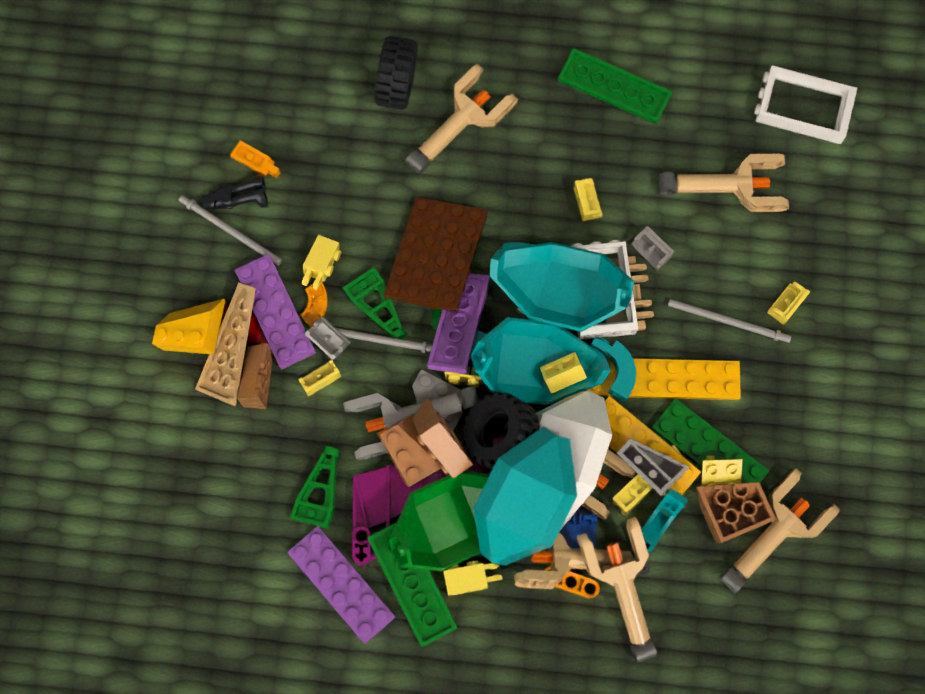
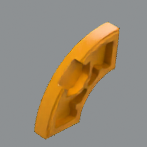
(316, 304)

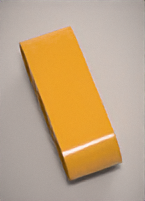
(581, 581)

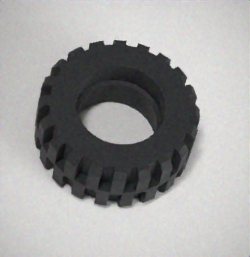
(395, 72)
(487, 416)

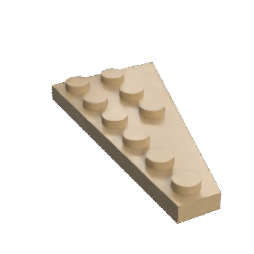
(223, 369)

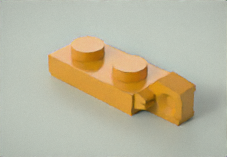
(254, 159)

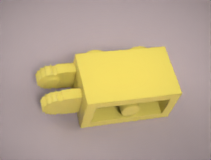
(320, 261)
(469, 578)

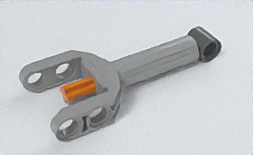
(393, 413)

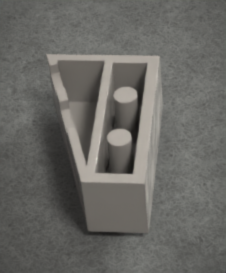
(653, 467)

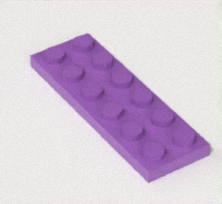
(276, 312)
(458, 330)
(341, 585)

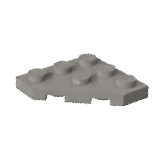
(432, 387)

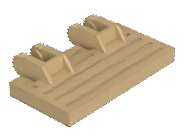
(621, 316)

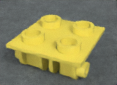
(473, 380)
(721, 471)

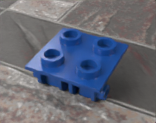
(581, 522)

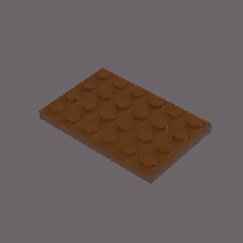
(436, 254)

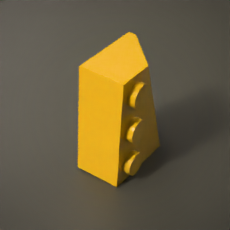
(190, 329)

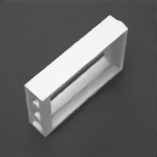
(842, 122)
(612, 329)

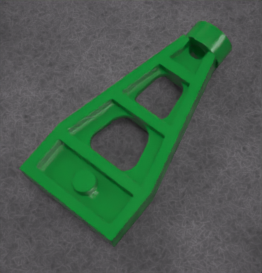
(364, 286)
(312, 513)

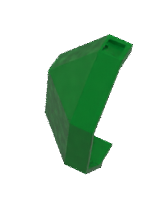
(439, 523)

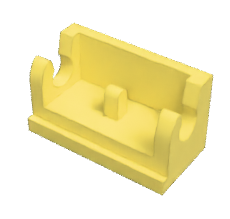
(587, 199)
(788, 302)
(563, 372)
(320, 378)
(631, 494)

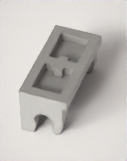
(652, 248)
(327, 338)

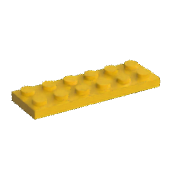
(627, 426)

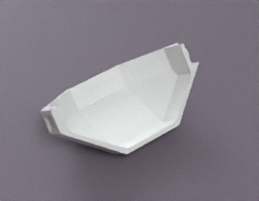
(587, 425)

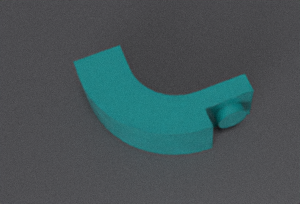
(623, 364)
(662, 517)

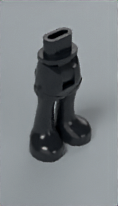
(225, 199)

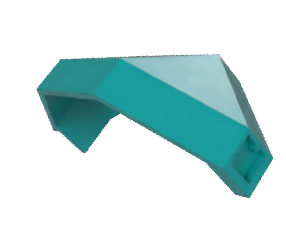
(562, 284)
(517, 348)
(526, 498)

